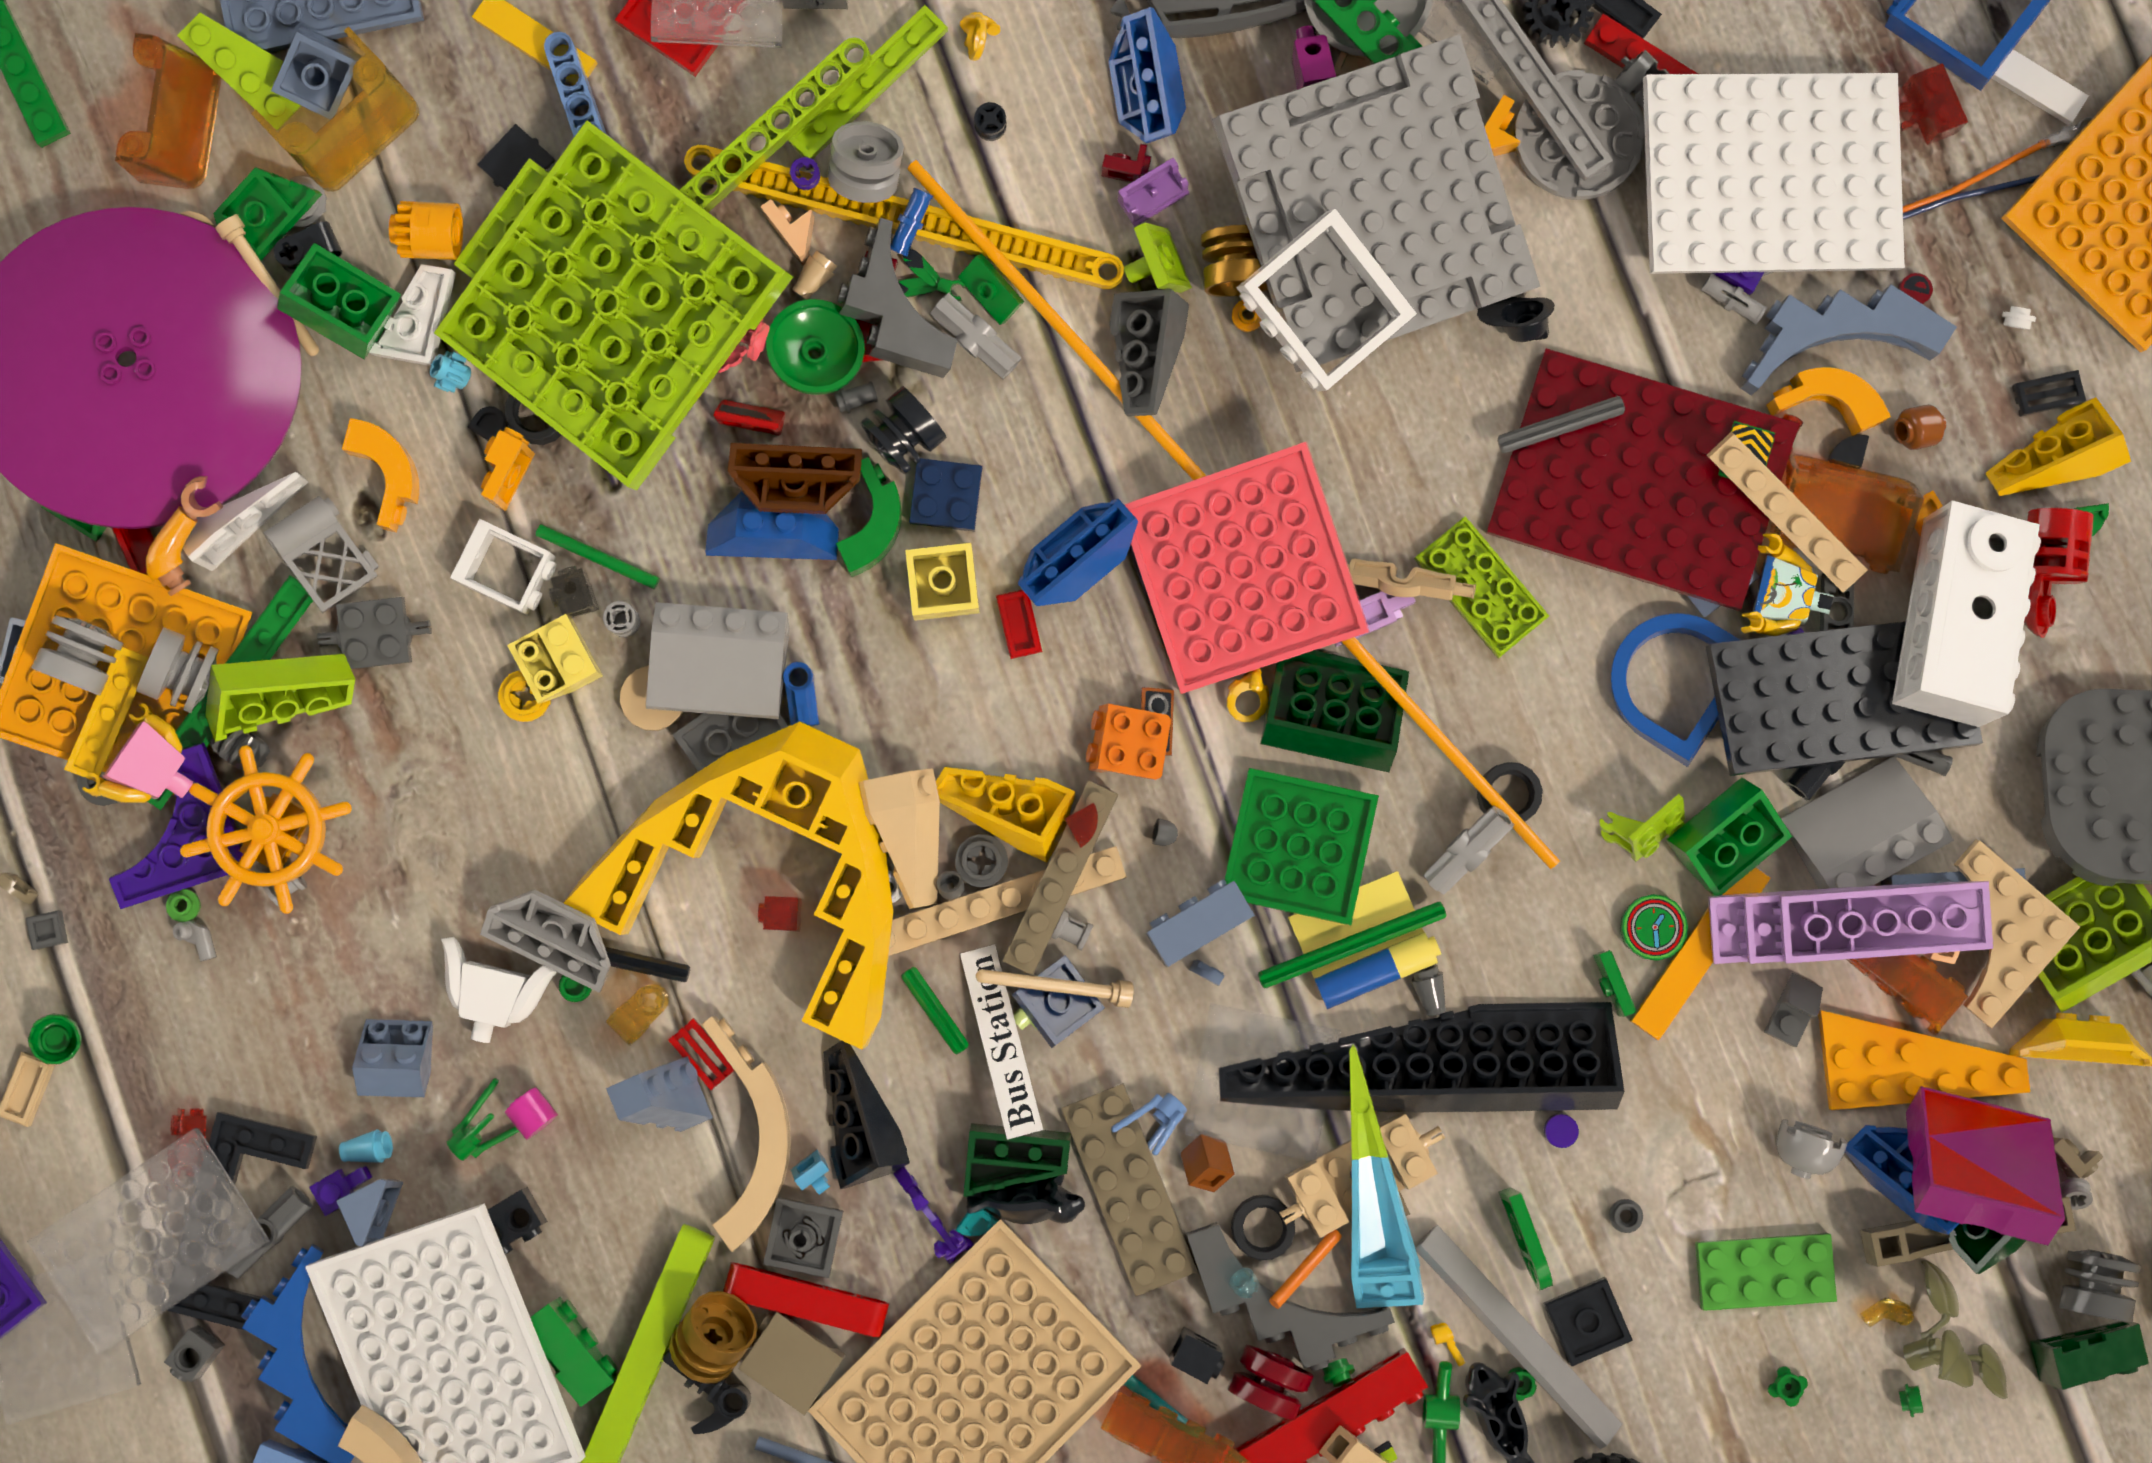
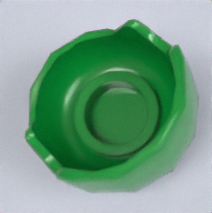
(55, 1038)

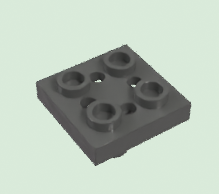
(782, 1250)

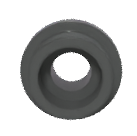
(1635, 1220)

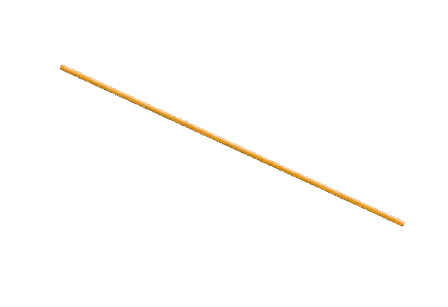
(1194, 473)

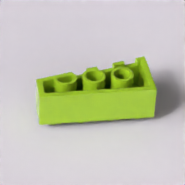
(273, 690)

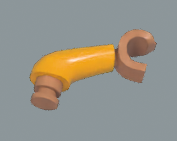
(165, 551)

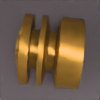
(1232, 258)
(713, 1337)

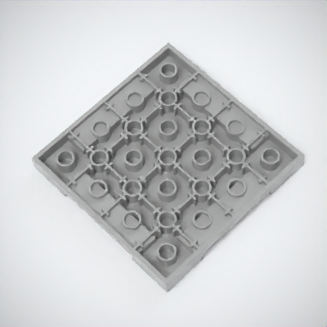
(1408, 174)

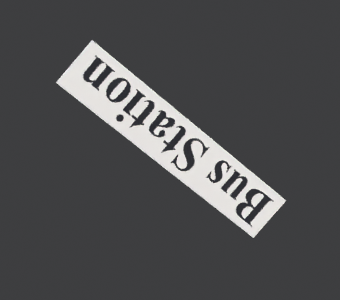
(1002, 1045)

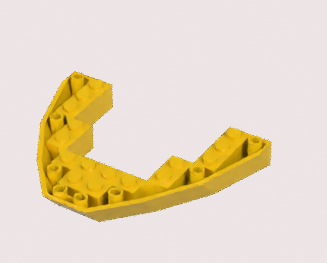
(808, 787)

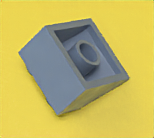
(316, 73)

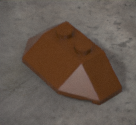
(794, 476)

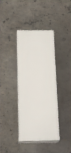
(2040, 87)

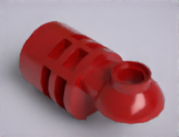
(2060, 560)

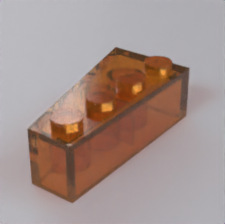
(1918, 985)
(1163, 1436)

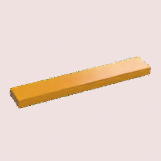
(1687, 967)

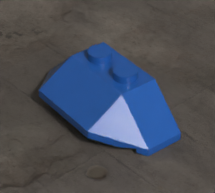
(1146, 77)
(747, 532)
(1078, 553)
(1887, 1164)

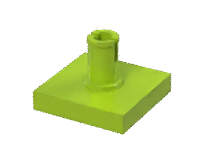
(1159, 259)

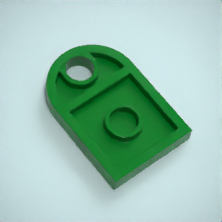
(1526, 1237)

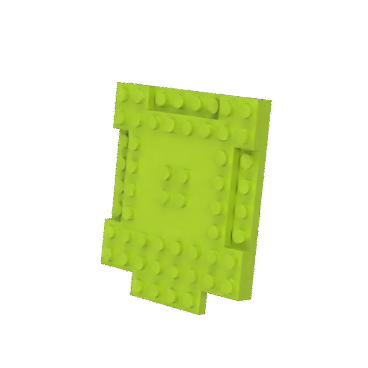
(606, 301)

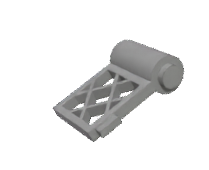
(307, 529)

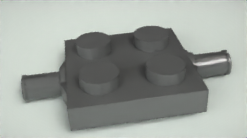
(374, 632)

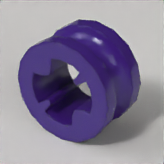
(807, 163)

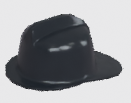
(1519, 317)

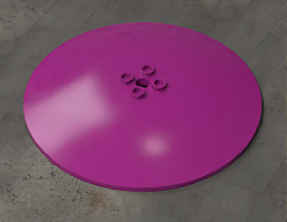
(207, 382)

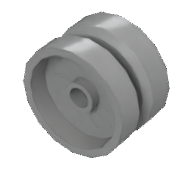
(865, 162)

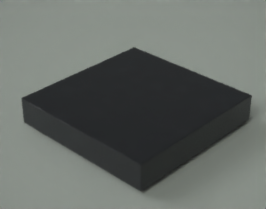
(1588, 1321)

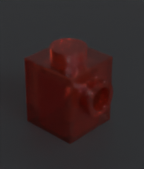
(780, 913)

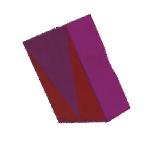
(1984, 1165)

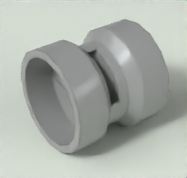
(625, 624)

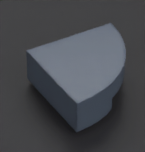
(1207, 972)

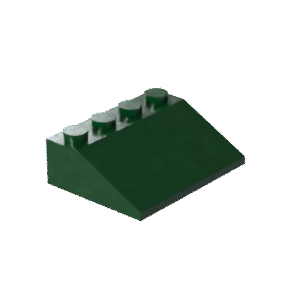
(1334, 711)

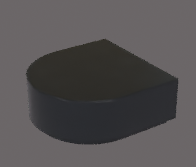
(488, 422)

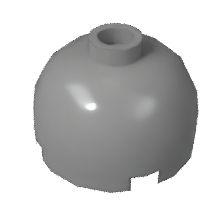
(1808, 1149)

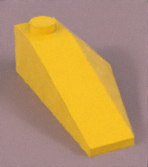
(2074, 449)
(1011, 808)

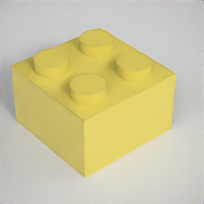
(942, 581)

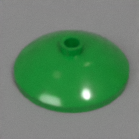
(817, 327)

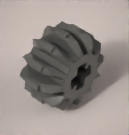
(229, 748)

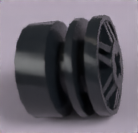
(903, 430)

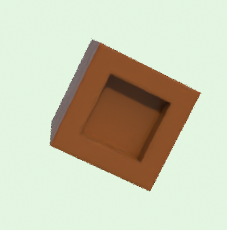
(1207, 1163)

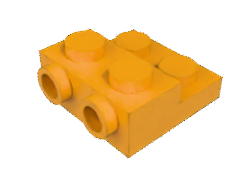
(510, 459)

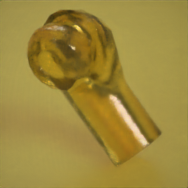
(1888, 1309)

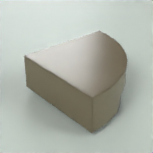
(17, 887)

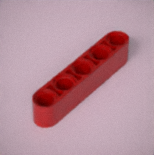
(806, 1299)

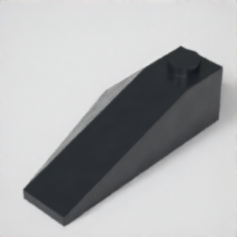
(865, 1131)

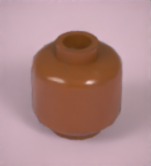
(1920, 427)

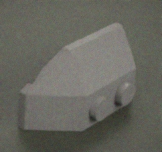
(550, 936)

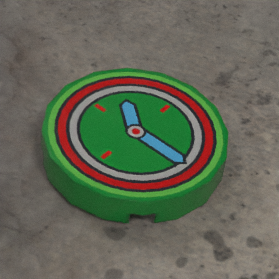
(1654, 927)

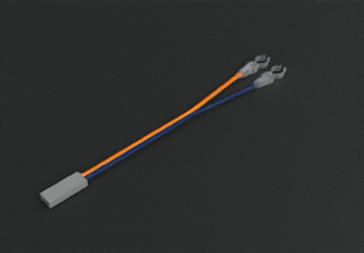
(2062, 137)

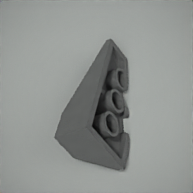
(1147, 340)

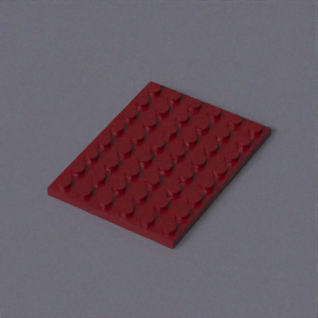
(1637, 486)

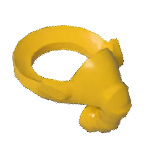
(976, 27)
(1249, 682)

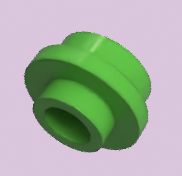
(192, 909)

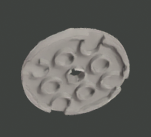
(1613, 119)

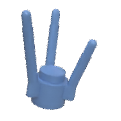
(1167, 1113)

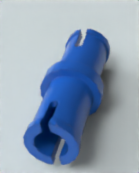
(910, 221)

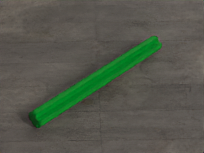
(1352, 944)

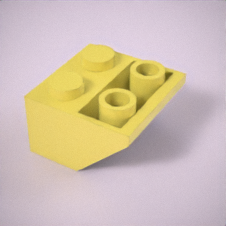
(555, 659)

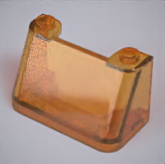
(179, 120)
(1860, 507)

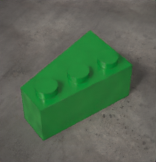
(573, 1351)

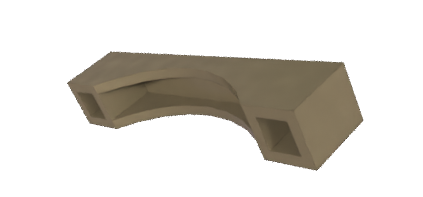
(1057, 885)
(1911, 1241)

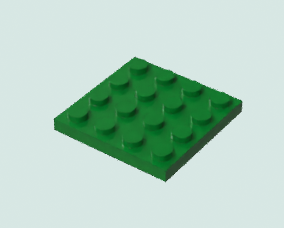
(1301, 845)

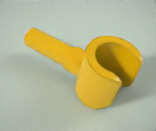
(1441, 1334)

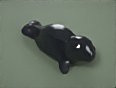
(1030, 1202)
(1498, 1411)

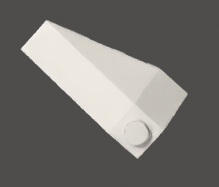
(228, 528)

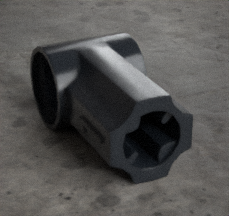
(1808, 780)

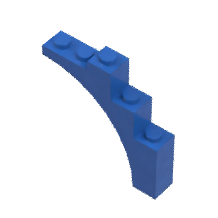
(279, 1323)

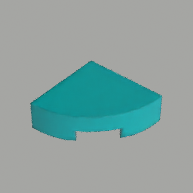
(976, 1223)

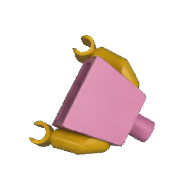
(144, 764)

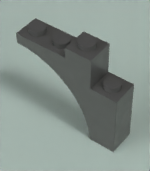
(899, 330)

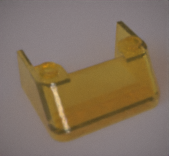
(357, 131)

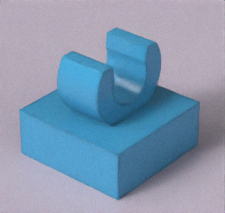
(812, 1172)

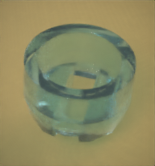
(1244, 1283)

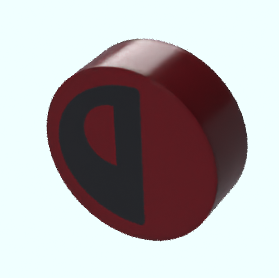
(1917, 286)

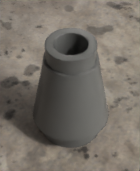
(1430, 989)

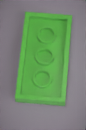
(1765, 1271)

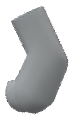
(197, 935)

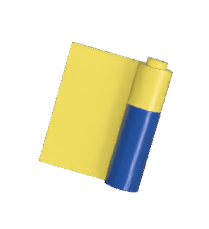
(1374, 966)

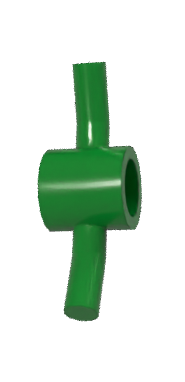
(1441, 1412)

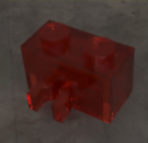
(1933, 105)

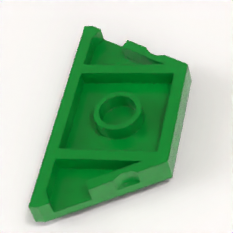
(267, 207)

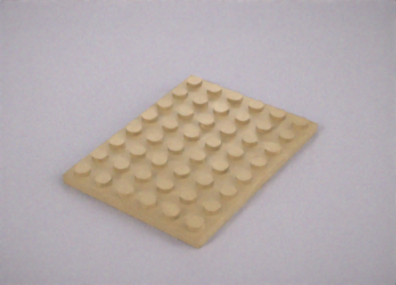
(979, 1367)

